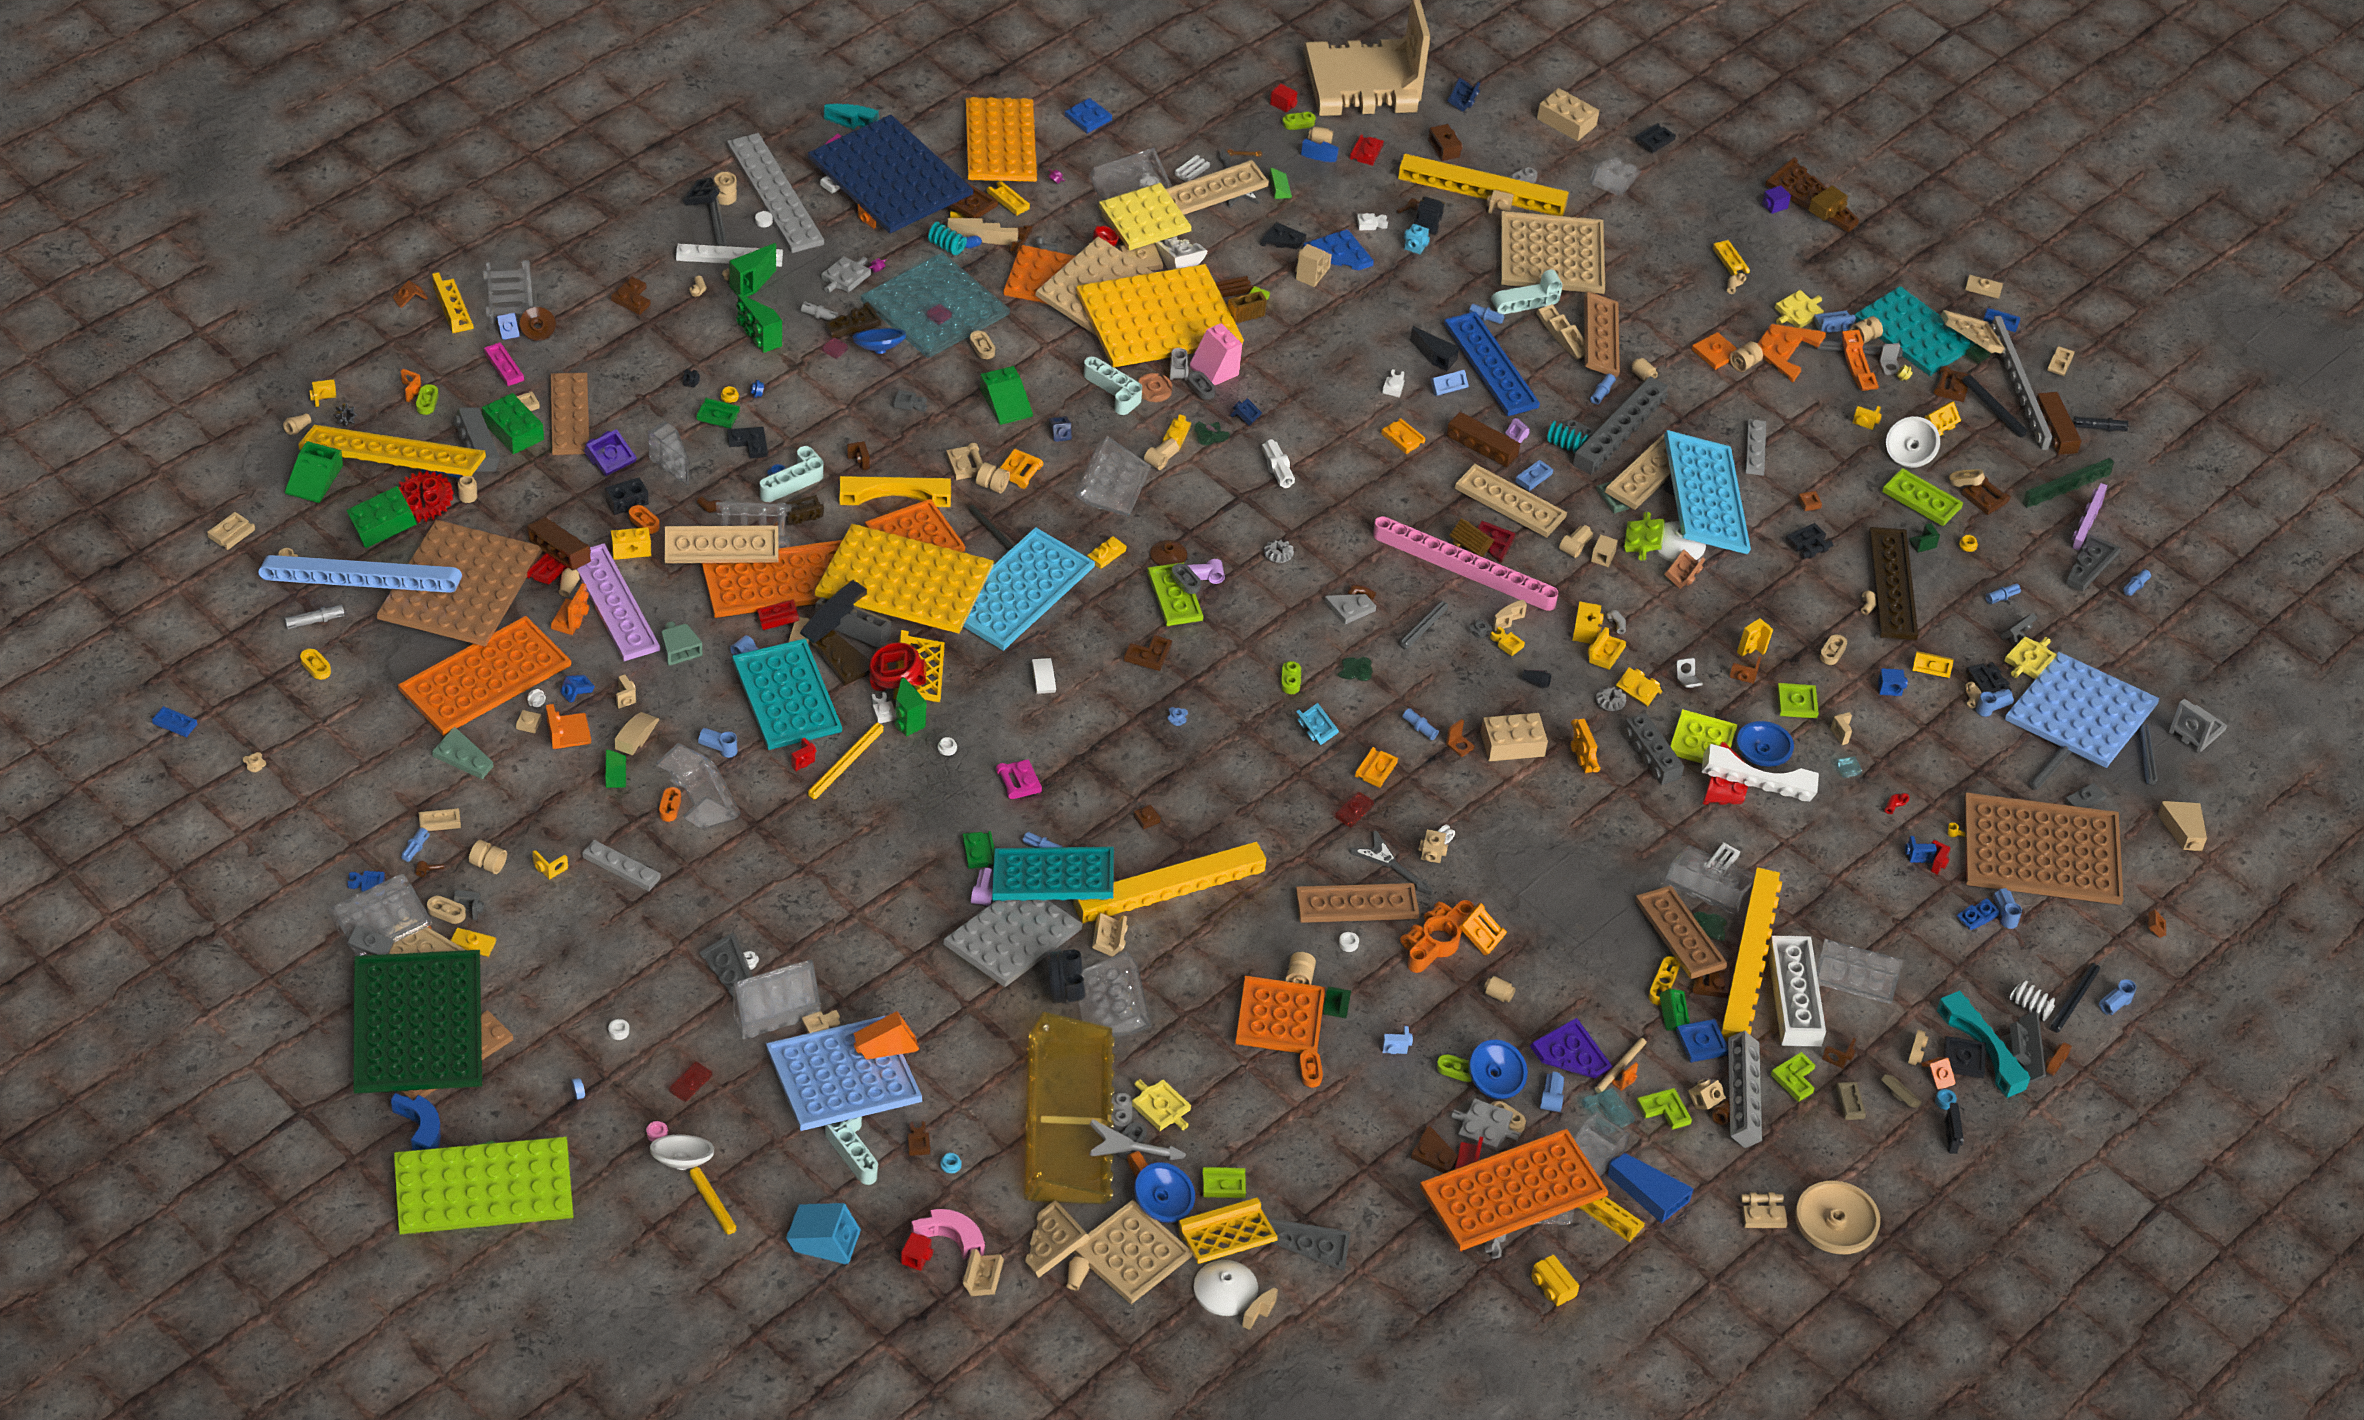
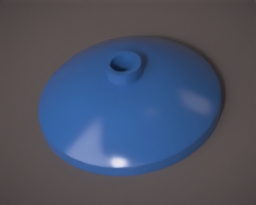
(879, 339)
(1765, 743)
(1504, 1062)
(1171, 1186)

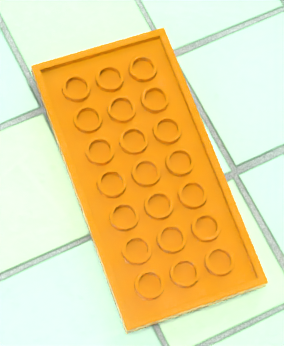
(1000, 139)

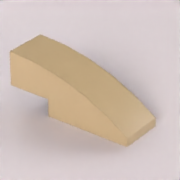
(635, 733)

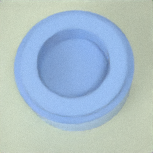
(578, 1088)

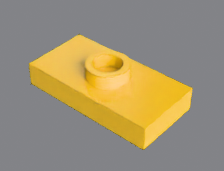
(474, 941)

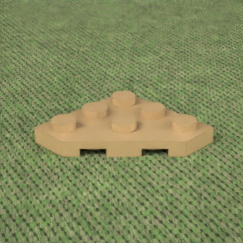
(1974, 329)
(1054, 1238)

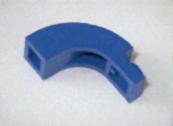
(425, 1115)

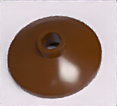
(539, 316)
(1168, 552)

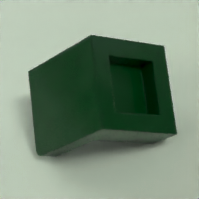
(1926, 541)
(1336, 1002)

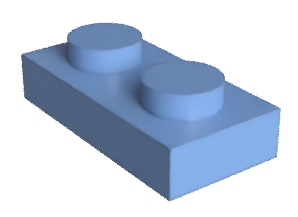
(1449, 382)
(1534, 475)

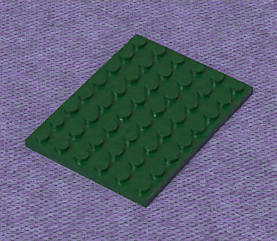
(417, 1021)

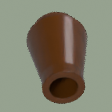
(1721, 1113)

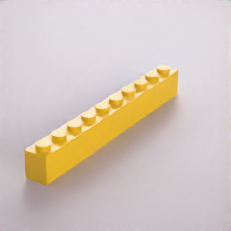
(1482, 184)
(1175, 881)
(1750, 953)

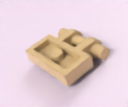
(1763, 1216)

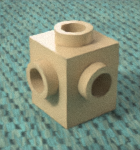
(1432, 850)
(1707, 1094)

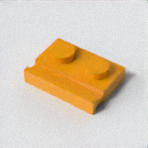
(1403, 436)
(1376, 767)

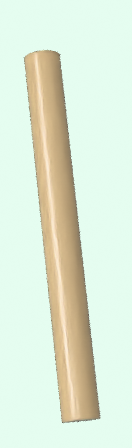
(1620, 1065)

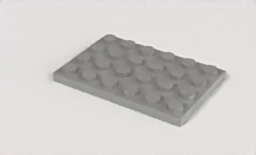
(1012, 937)

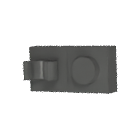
(2014, 631)

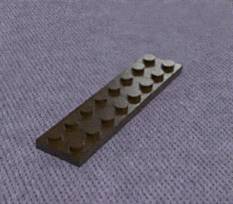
(1893, 583)

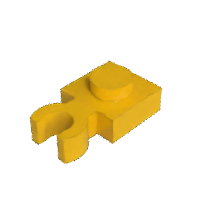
(1509, 643)

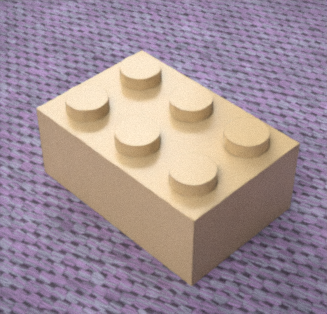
(1568, 114)
(1514, 737)

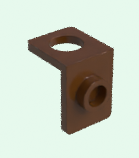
(1842, 1057)

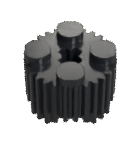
(1430, 214)

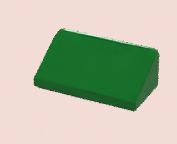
(615, 769)
(1674, 1009)

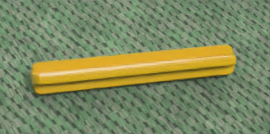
(712, 1200)

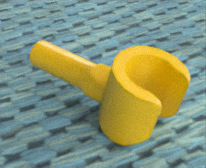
(1953, 830)

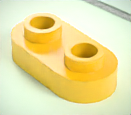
(315, 664)

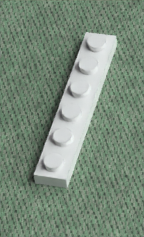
(716, 254)

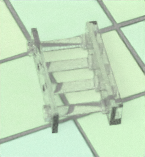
(524, 285)
(762, 510)

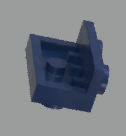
(1463, 94)

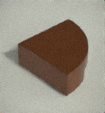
(1024, 232)

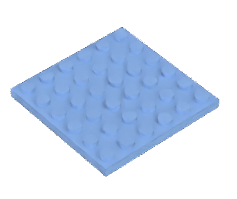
(2082, 709)
(833, 1082)

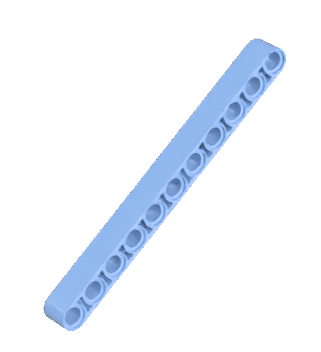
(360, 573)

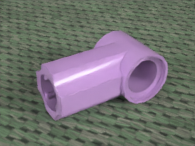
(1210, 571)
(984, 888)

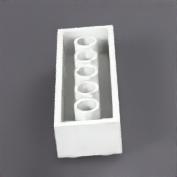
(1796, 991)

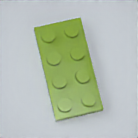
(1922, 497)
(1174, 602)

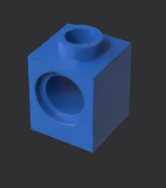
(1892, 682)

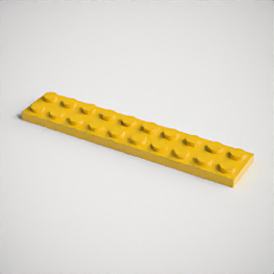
(397, 450)

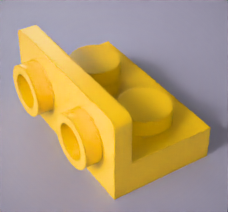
(1944, 417)
(1755, 637)

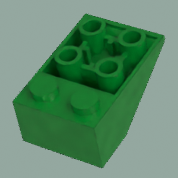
(752, 270)
(759, 323)
(314, 471)

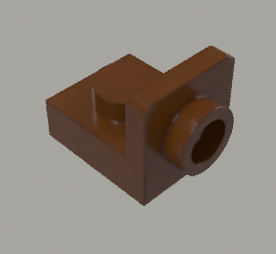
(859, 451)

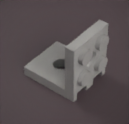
(2196, 725)

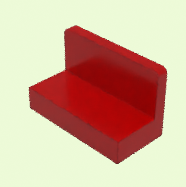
(1468, 1153)

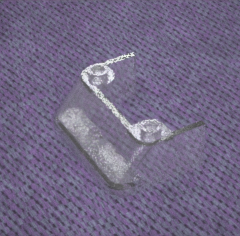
(703, 784)

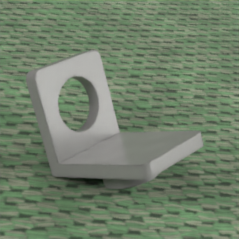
(1889, 357)
(1687, 679)

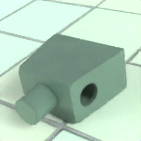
(680, 643)

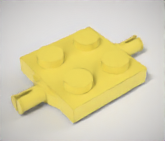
(1798, 309)
(2030, 657)
(1161, 1105)

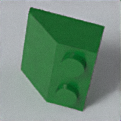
(909, 709)

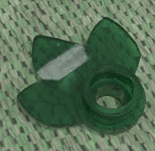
(1211, 433)
(1356, 668)
(1711, 924)

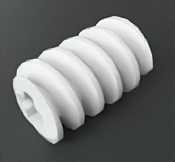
(2033, 1000)

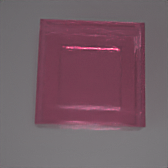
(939, 314)
(835, 348)

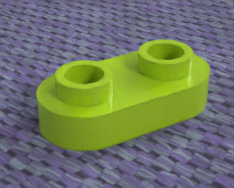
(1299, 120)
(427, 399)
(1291, 677)
(1457, 1068)

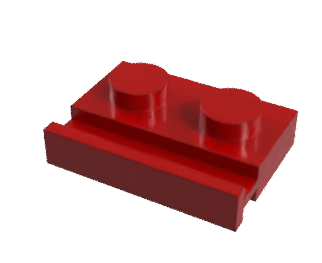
(1367, 150)
(546, 569)
(778, 614)

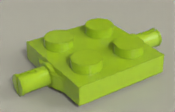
(1644, 535)

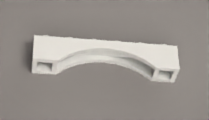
(1724, 764)

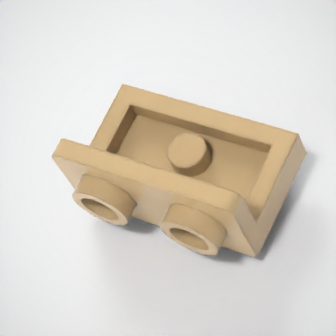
(1109, 934)
(982, 1273)

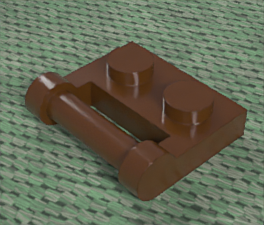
(1957, 389)
(1983, 499)
(1717, 984)

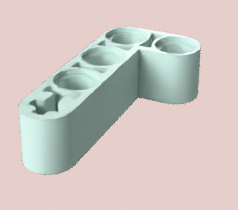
(1531, 296)
(1125, 389)
(805, 473)
(852, 1149)

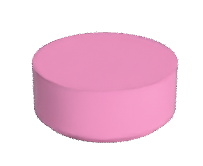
(656, 1130)

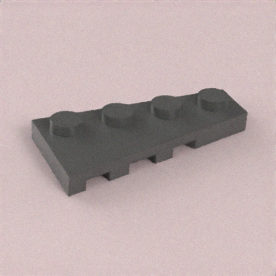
(1315, 1242)

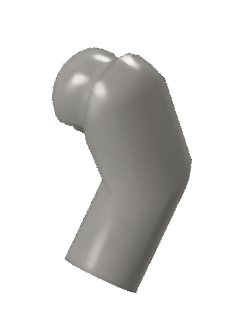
(1619, 619)

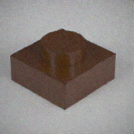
(1146, 817)

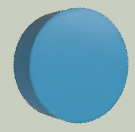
(1944, 1098)

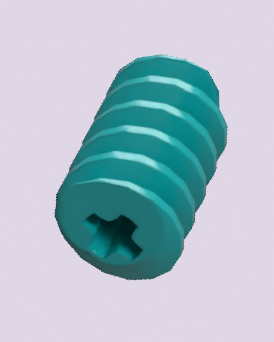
(946, 238)
(1565, 438)

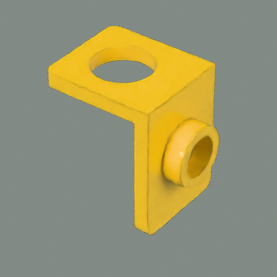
(548, 869)

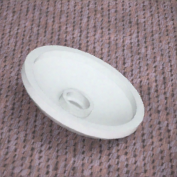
(1912, 432)
(1674, 543)
(681, 1151)
(1222, 1295)

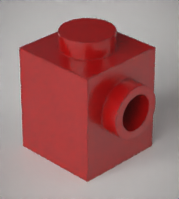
(1283, 98)
(917, 1251)

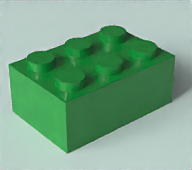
(513, 423)
(381, 517)

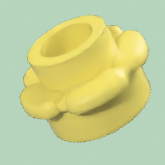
(1904, 373)

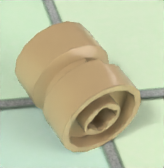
(727, 185)
(1869, 328)
(1746, 356)
(991, 477)
(490, 857)
(1301, 968)

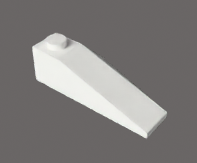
(1180, 253)

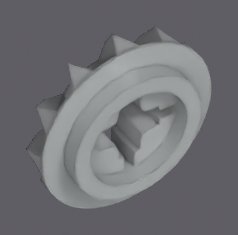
(1276, 556)
(1604, 702)

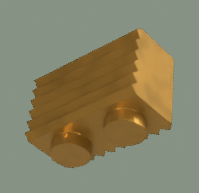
(1828, 203)
(1247, 307)
(1471, 538)

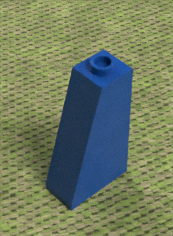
(1649, 1187)

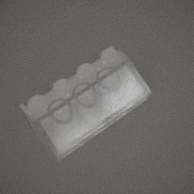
(1858, 971)

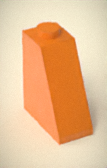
(886, 1038)

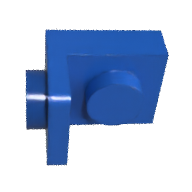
(576, 685)
(1920, 852)

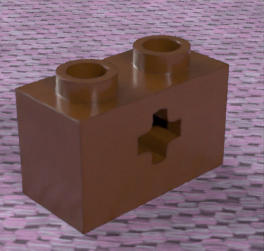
(1445, 142)

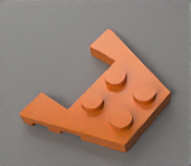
(1780, 343)

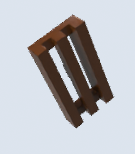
(1234, 286)

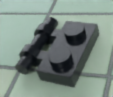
(1806, 537)
(1984, 677)

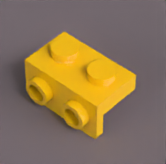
(1605, 649)
(1638, 686)

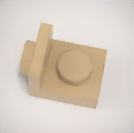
(1500, 201)
(1841, 727)

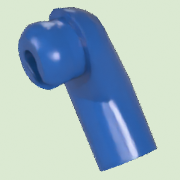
(973, 241)

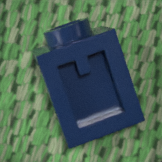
(1246, 411)
(1061, 428)

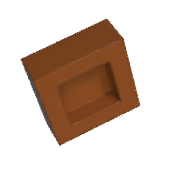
(1809, 501)
(2157, 924)

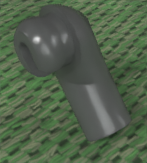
(1039, 243)

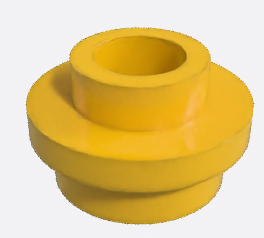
(729, 394)
(1968, 543)

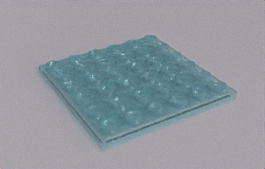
(937, 281)

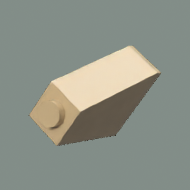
(2184, 823)

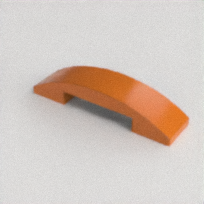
(1857, 362)

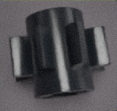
(350, 414)

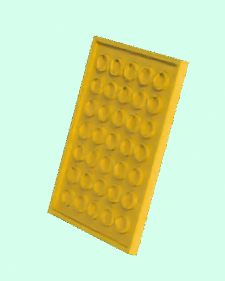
(1154, 313)
(907, 577)

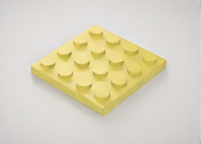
(1144, 216)

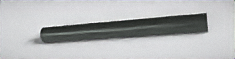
(978, 514)

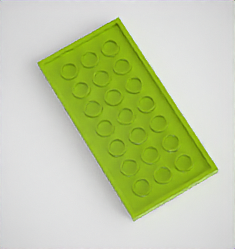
(483, 1185)

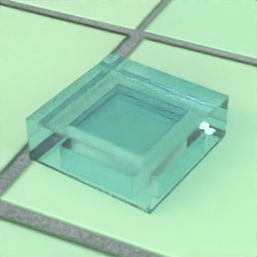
(1849, 767)

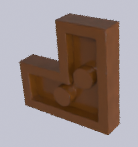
(629, 296)
(1149, 657)

